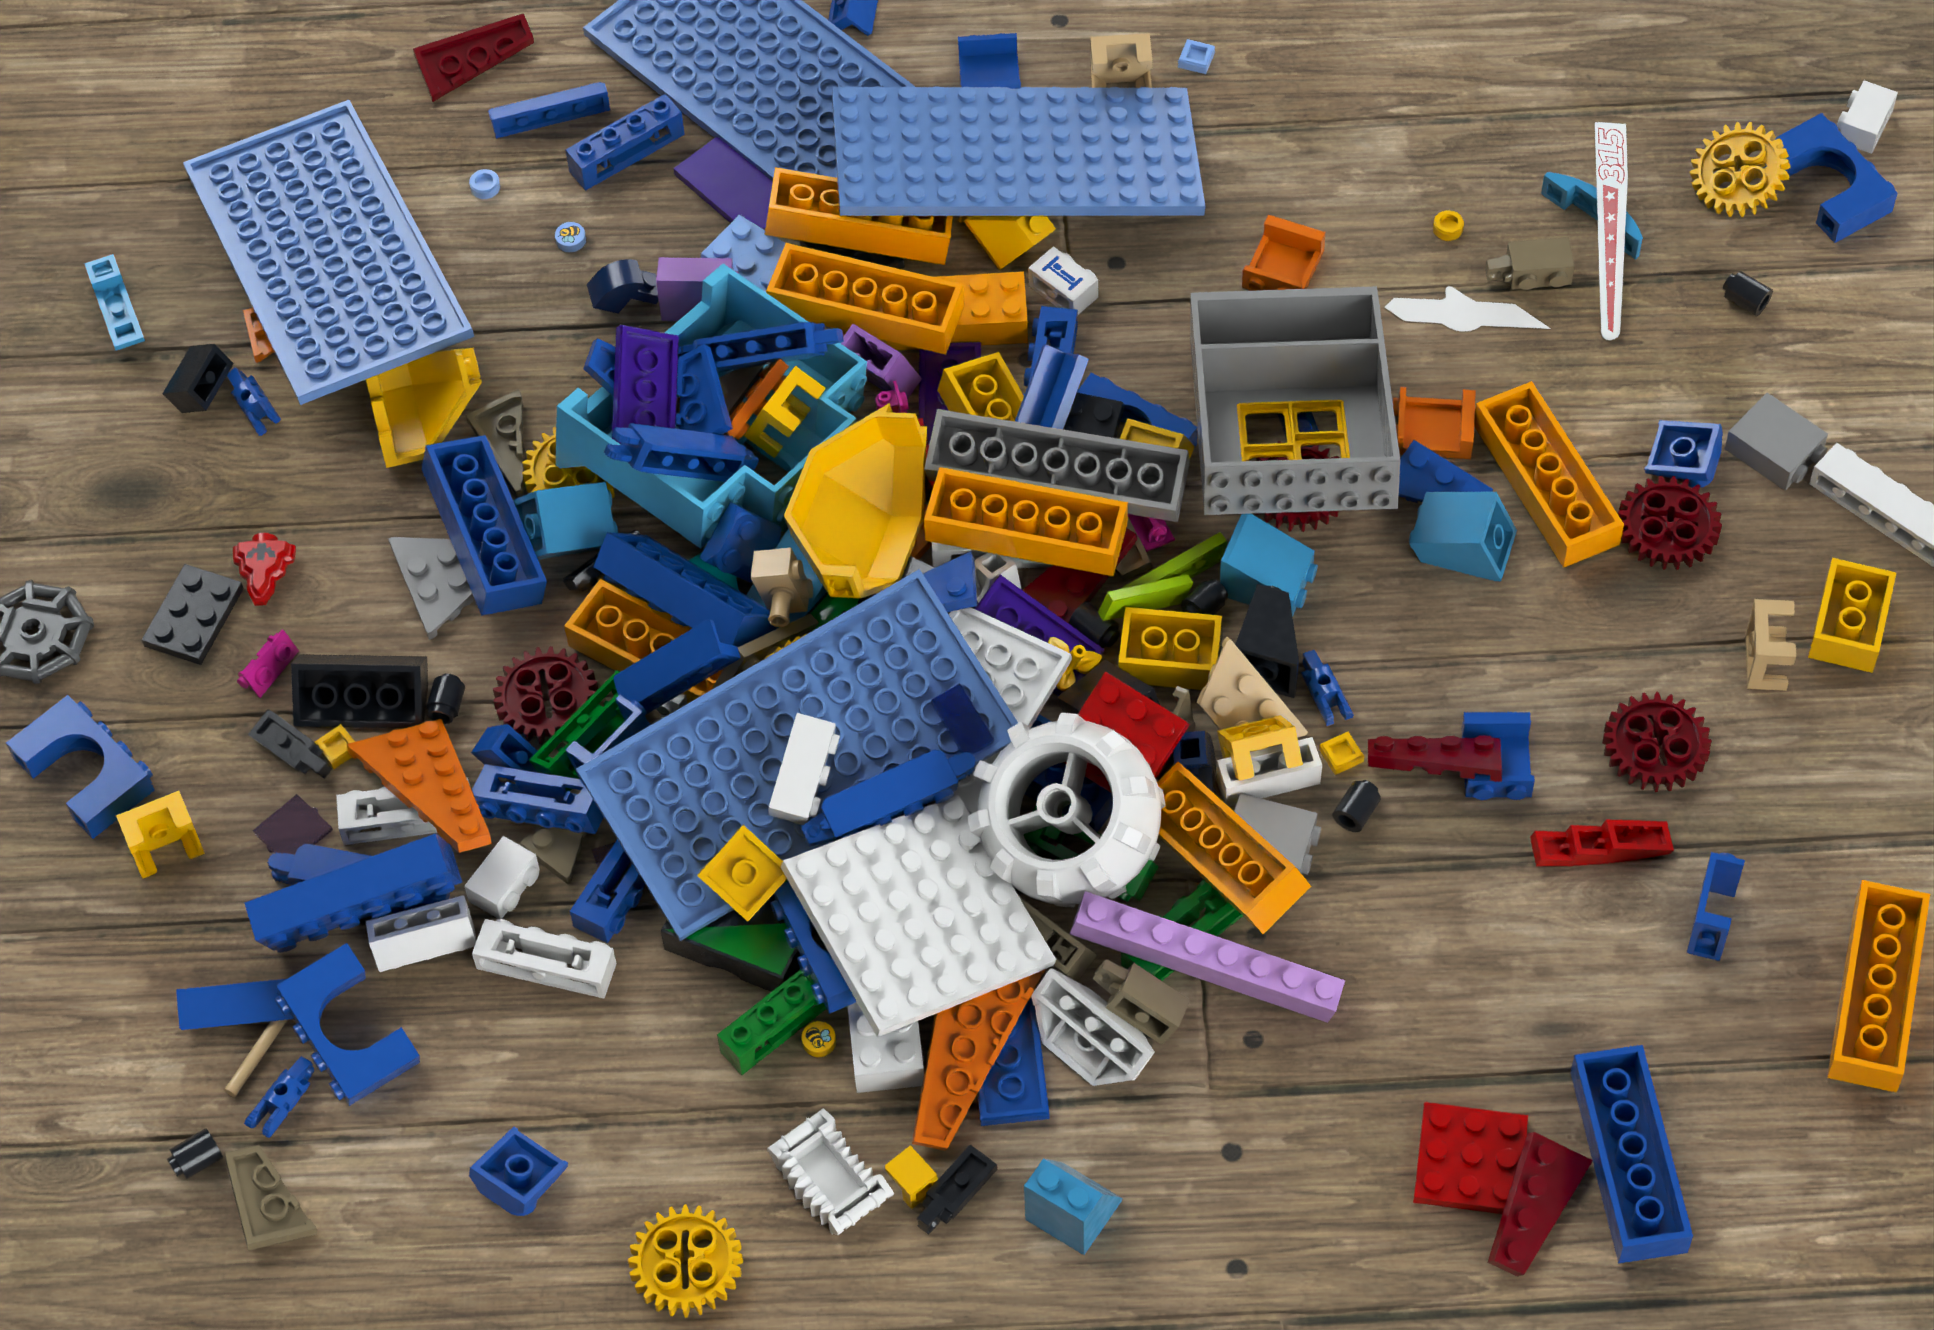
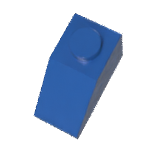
(504, 748)

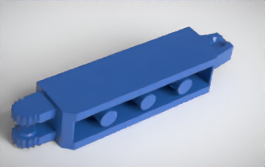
(767, 345)
(680, 452)
(889, 796)
(318, 860)

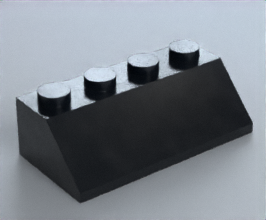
(359, 691)

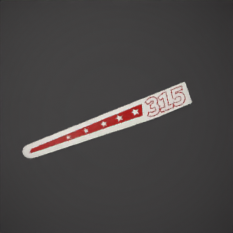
(1611, 211)

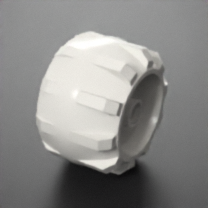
(1116, 854)

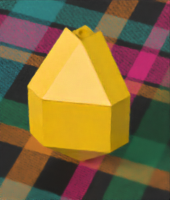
(861, 503)

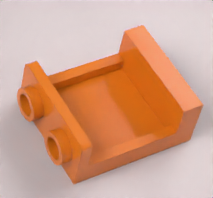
(1284, 256)
(1438, 424)

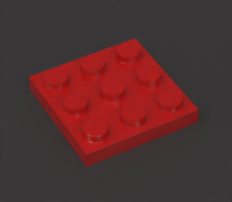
(1135, 717)
(1468, 1157)

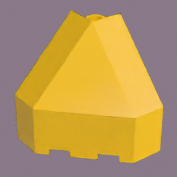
(421, 402)

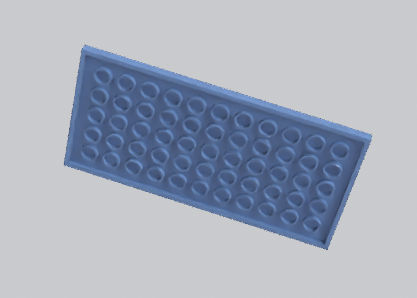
(745, 71)
(1015, 151)
(327, 252)
(714, 763)

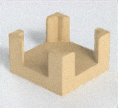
(1120, 60)
(1768, 645)

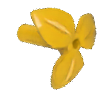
(1082, 661)

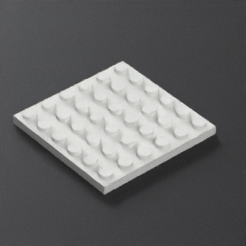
(917, 916)

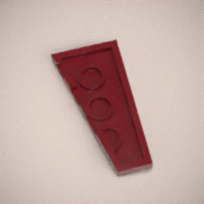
(464, 56)
(1067, 588)
(1435, 755)
(1536, 1199)

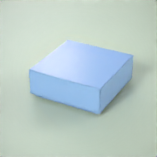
(1196, 56)

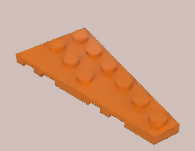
(427, 775)
(960, 1056)

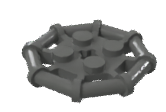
(51, 630)

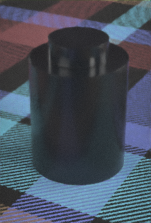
(1747, 292)
(1091, 625)
(1357, 805)
(194, 1154)

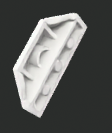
(1086, 1033)

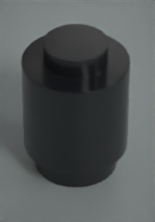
(1206, 598)
(445, 698)

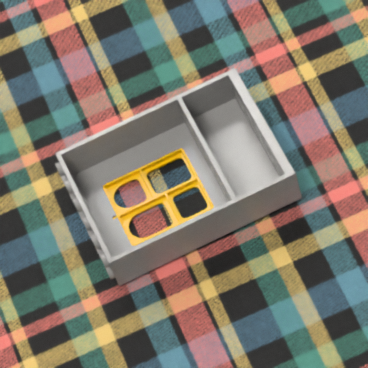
(1291, 357)

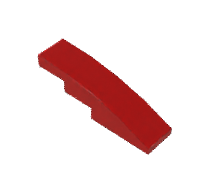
(1602, 844)

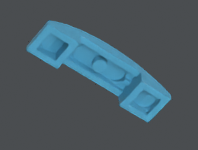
(1567, 190)
(114, 302)

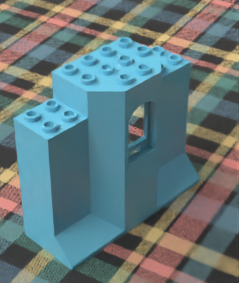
(697, 505)

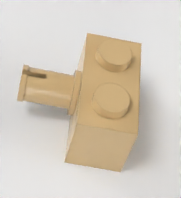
(781, 583)

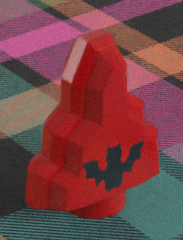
(262, 564)

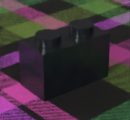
(198, 378)

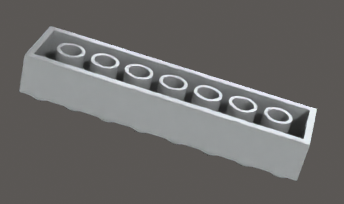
(1106, 467)

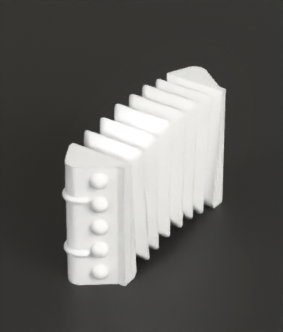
(827, 1174)

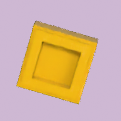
(335, 746)
(1341, 753)

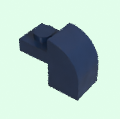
(619, 283)
(1197, 755)

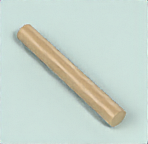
(254, 1057)

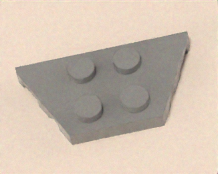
(432, 579)

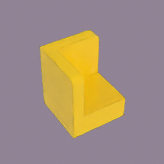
(912, 1175)

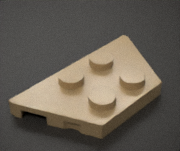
(1240, 694)

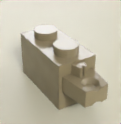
(1534, 264)
(1142, 999)

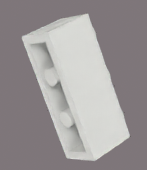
(803, 769)
(1270, 773)
(421, 933)

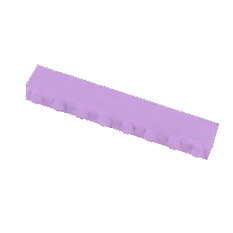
(1207, 957)

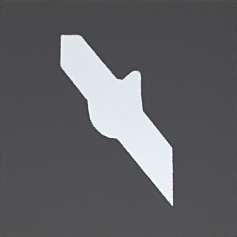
(1462, 312)

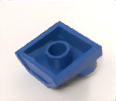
(1686, 451)
(737, 538)
(516, 1172)

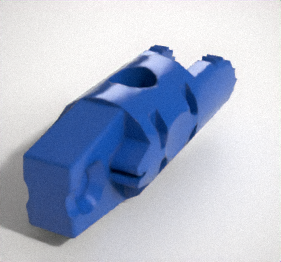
(252, 400)
(1324, 687)
(282, 1097)

